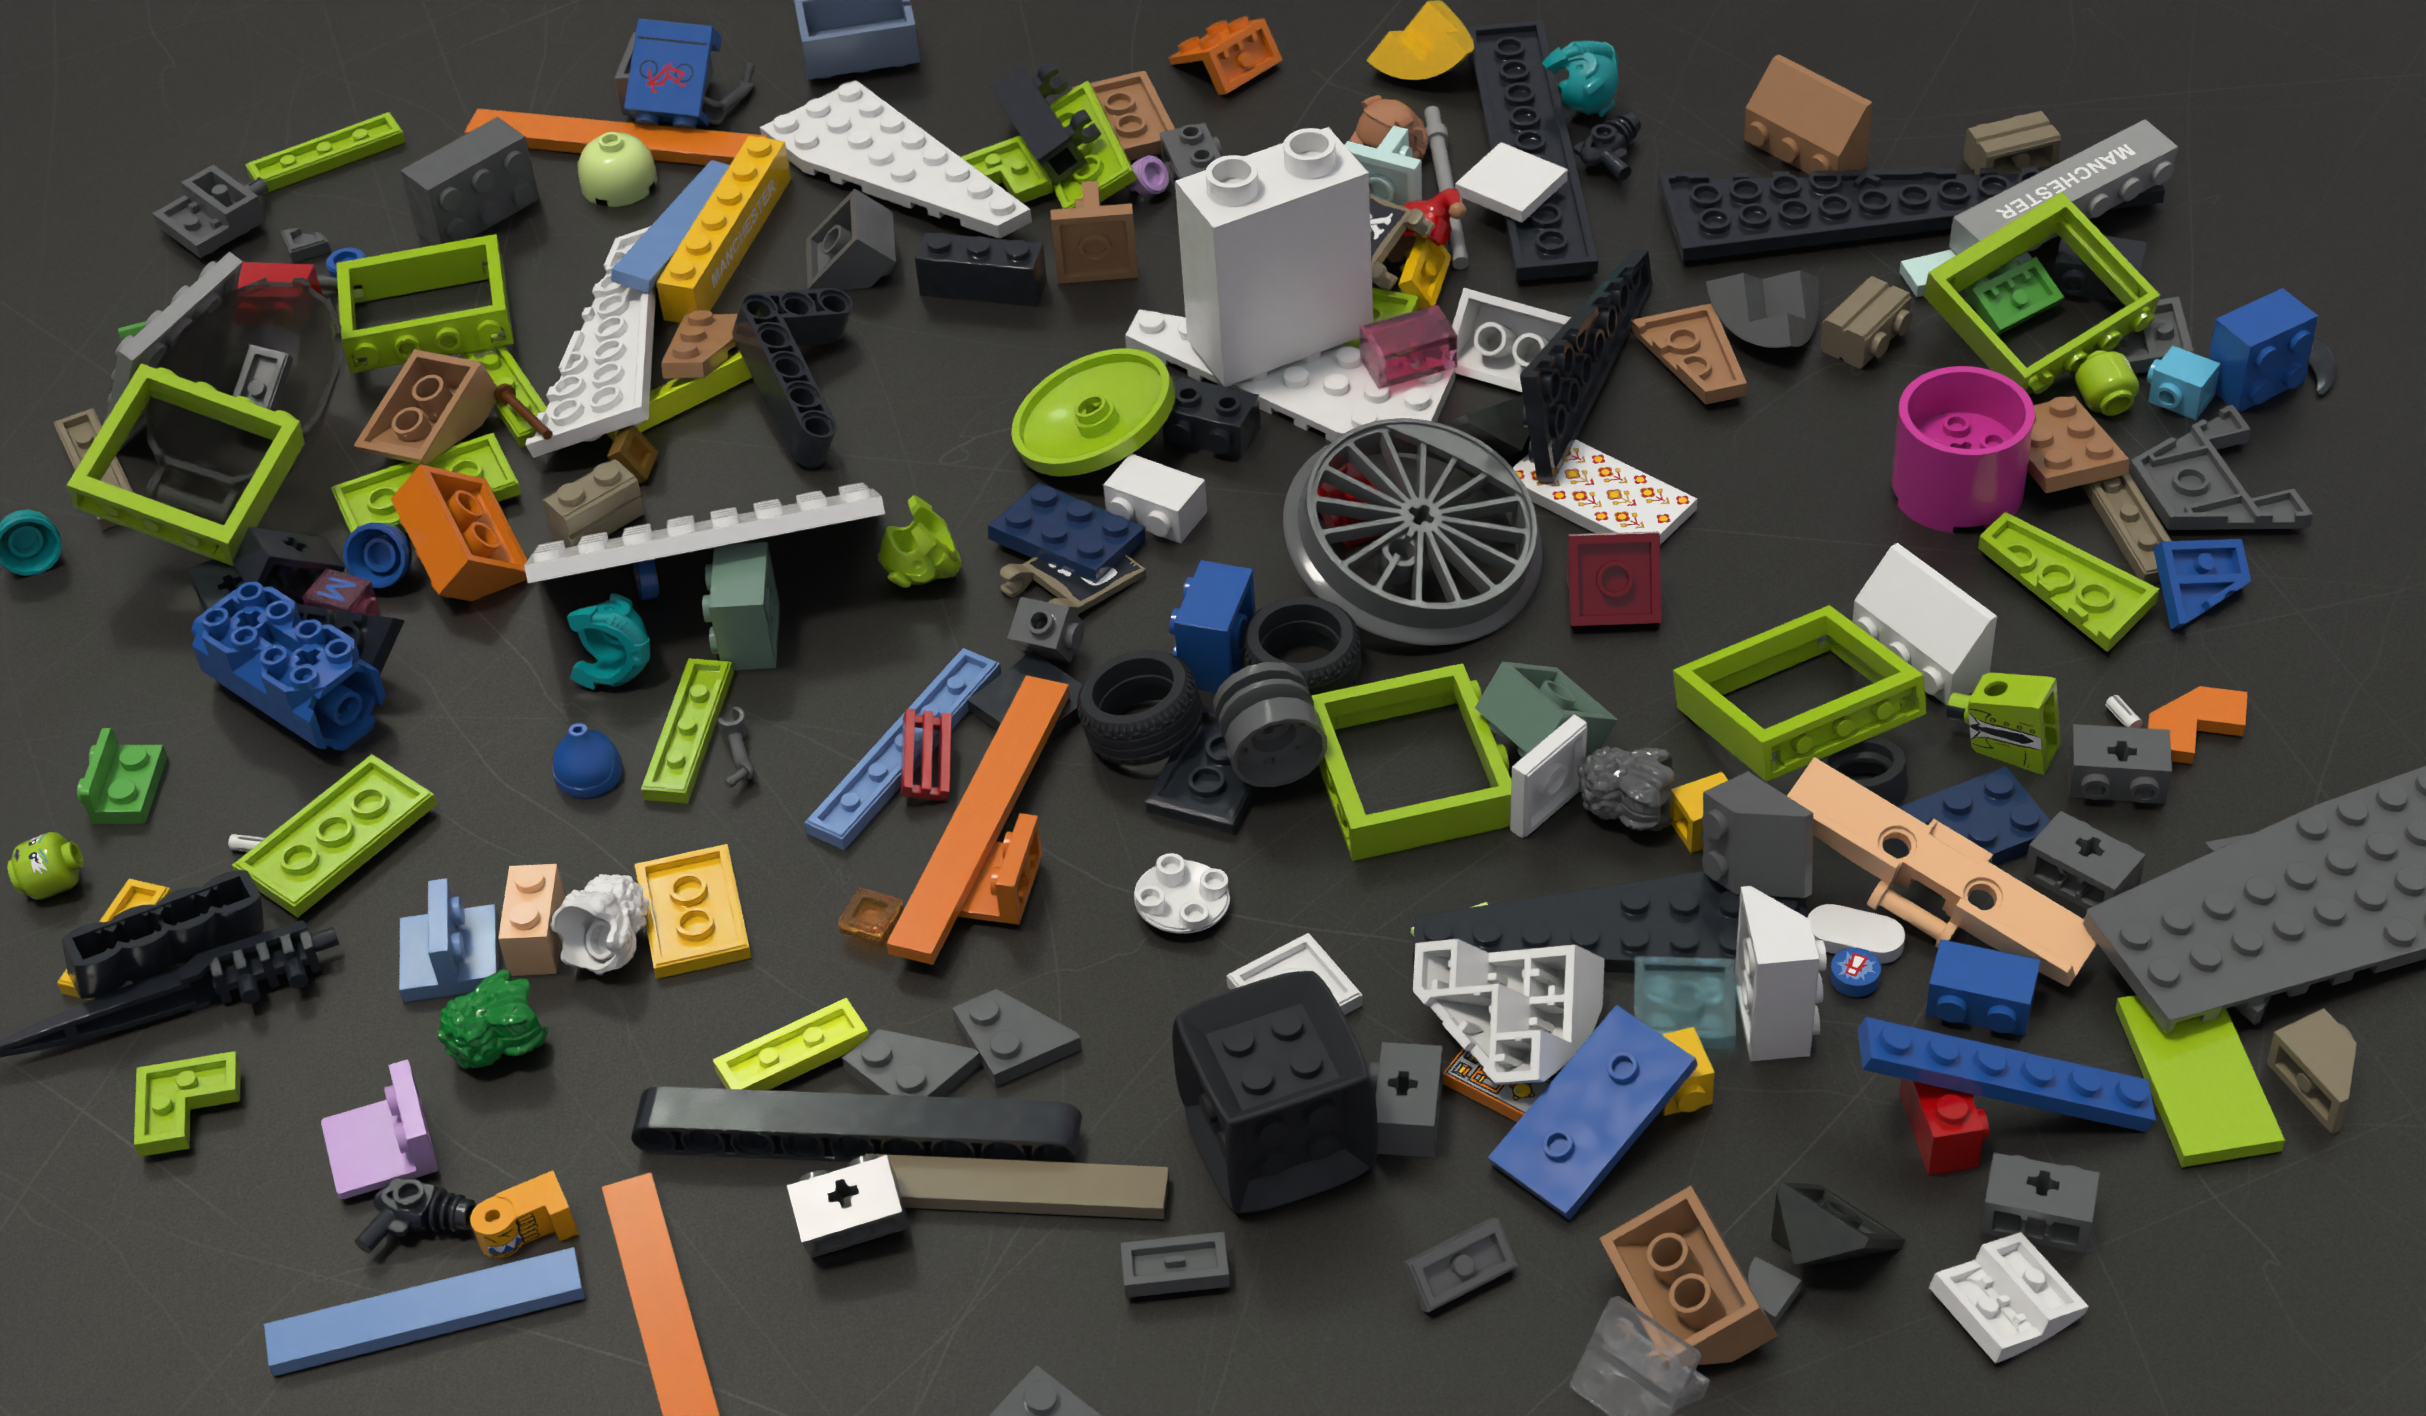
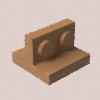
(1094, 240)

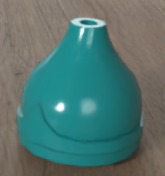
(29, 542)

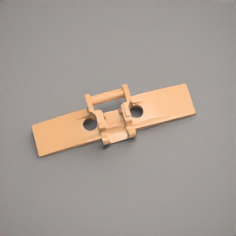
(2019, 922)

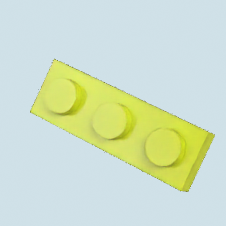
(793, 1049)

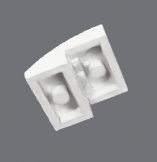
(2008, 1297)

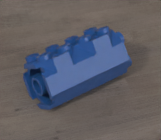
(288, 667)

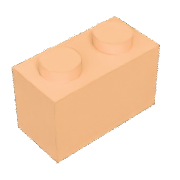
(527, 912)

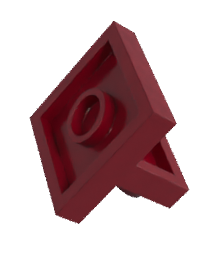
(1614, 578)

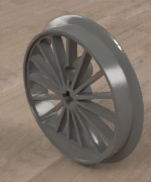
(1414, 527)

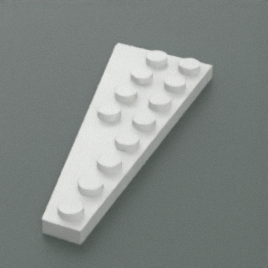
(605, 364)

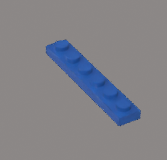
(2005, 1074)

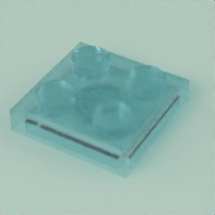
(1687, 994)

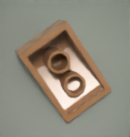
(429, 408)

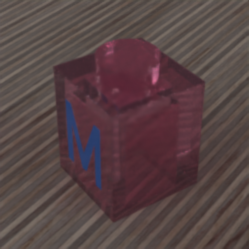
(343, 593)

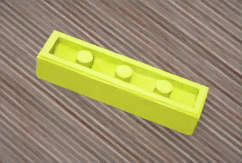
(688, 392)

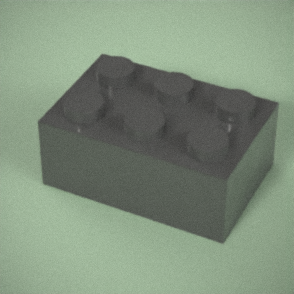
(470, 183)

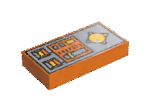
(1469, 1079)

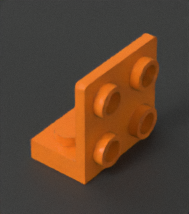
(1231, 52)
(1007, 875)

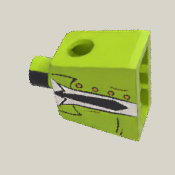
(2012, 719)

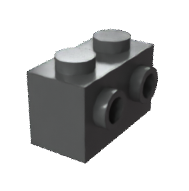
(1188, 150)

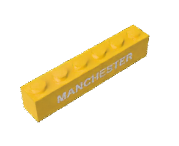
(724, 228)

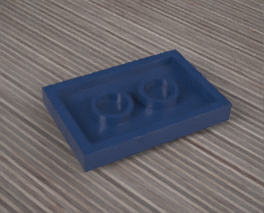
(1066, 532)
(1985, 810)

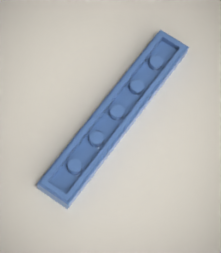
(655, 248)
(879, 771)
(423, 1311)

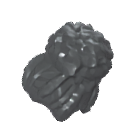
(1628, 786)

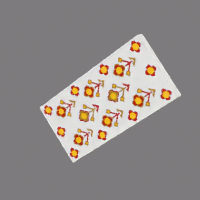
(1608, 494)

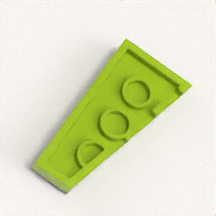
(2074, 583)

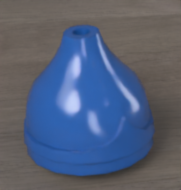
(378, 554)
(586, 763)

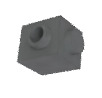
(1046, 629)

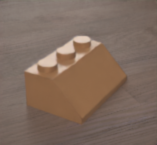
(1808, 119)
(1689, 1279)

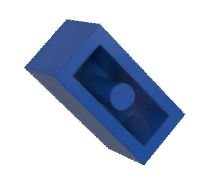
(1982, 987)

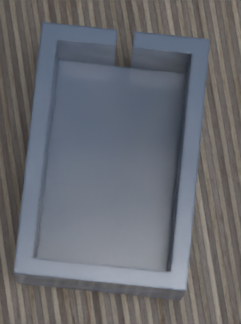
(856, 35)

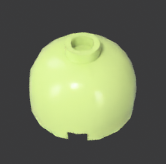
(616, 169)

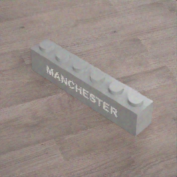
(2091, 179)

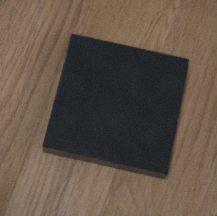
(996, 697)

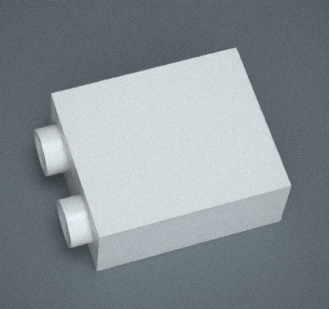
(1275, 254)

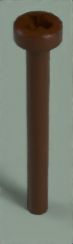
(506, 395)

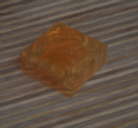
(870, 916)

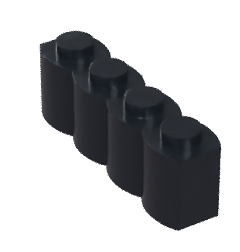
(154, 937)

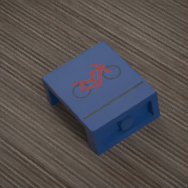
(670, 72)

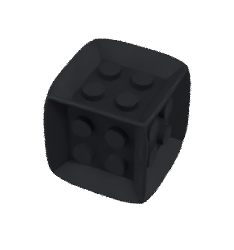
(1275, 1091)

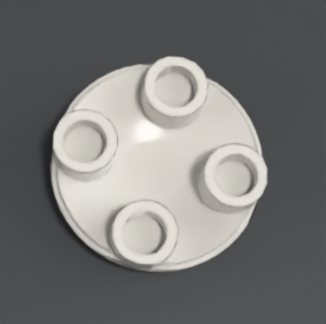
(1182, 895)

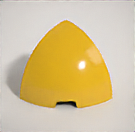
(1427, 47)

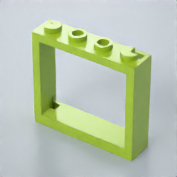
(2051, 217)
(416, 272)
(162, 520)
(1814, 732)
(1426, 821)

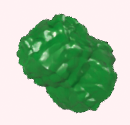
(490, 1022)

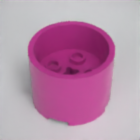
(1961, 447)

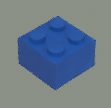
(2262, 349)
(1212, 622)

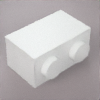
(1156, 497)

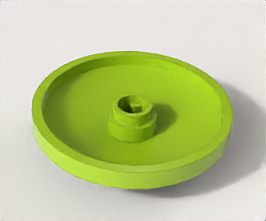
(1093, 412)

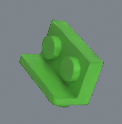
(2013, 295)
(120, 780)

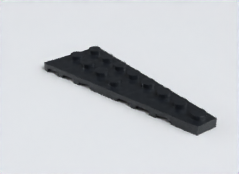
(1574, 364)
(1644, 918)

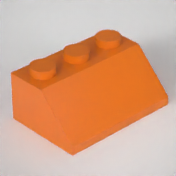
(459, 533)

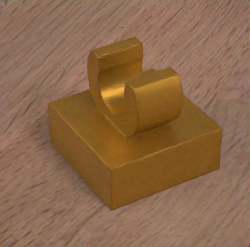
(633, 452)

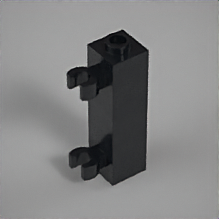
(1038, 124)

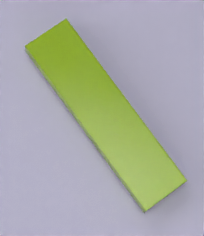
(327, 152)
(505, 370)
(687, 731)

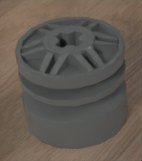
(1269, 724)

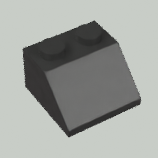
(851, 245)
(1757, 838)

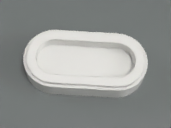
(1853, 928)

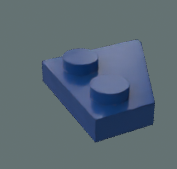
(2199, 575)

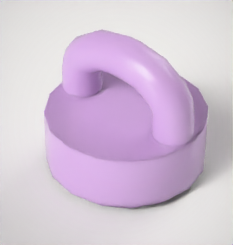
(1152, 177)

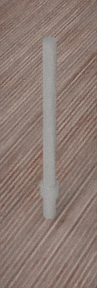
(1438, 141)

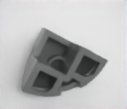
(1769, 310)

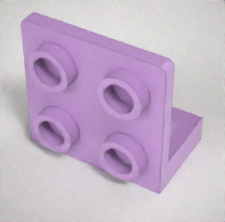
(381, 1139)

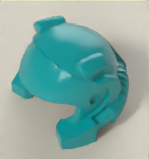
(1592, 76)
(615, 638)

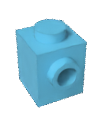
(2183, 382)

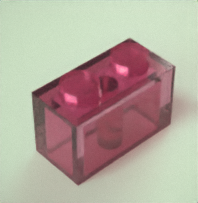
(1408, 346)

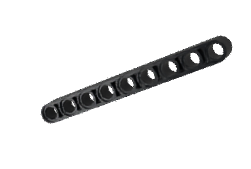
(851, 1125)

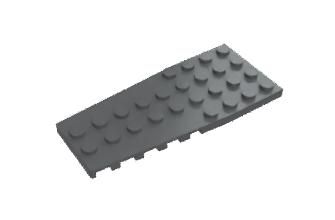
(2278, 907)

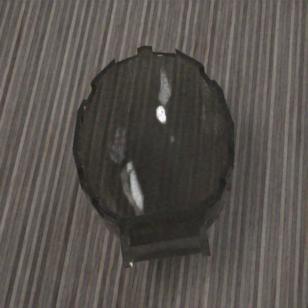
(206, 455)

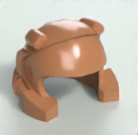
(1381, 116)

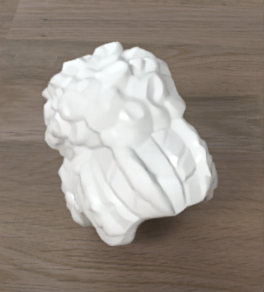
(601, 923)

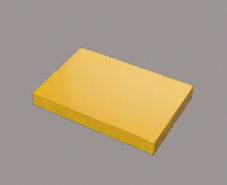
(693, 911)

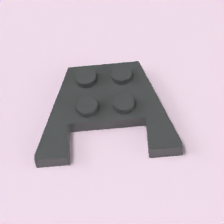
(2197, 489)

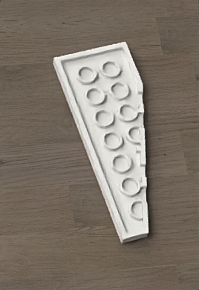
(875, 146)

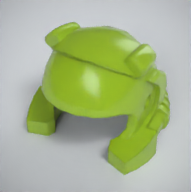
(919, 550)

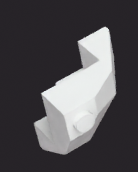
(1512, 1008)

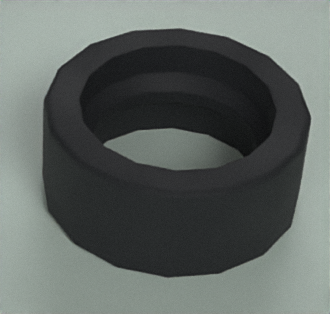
(1876, 757)

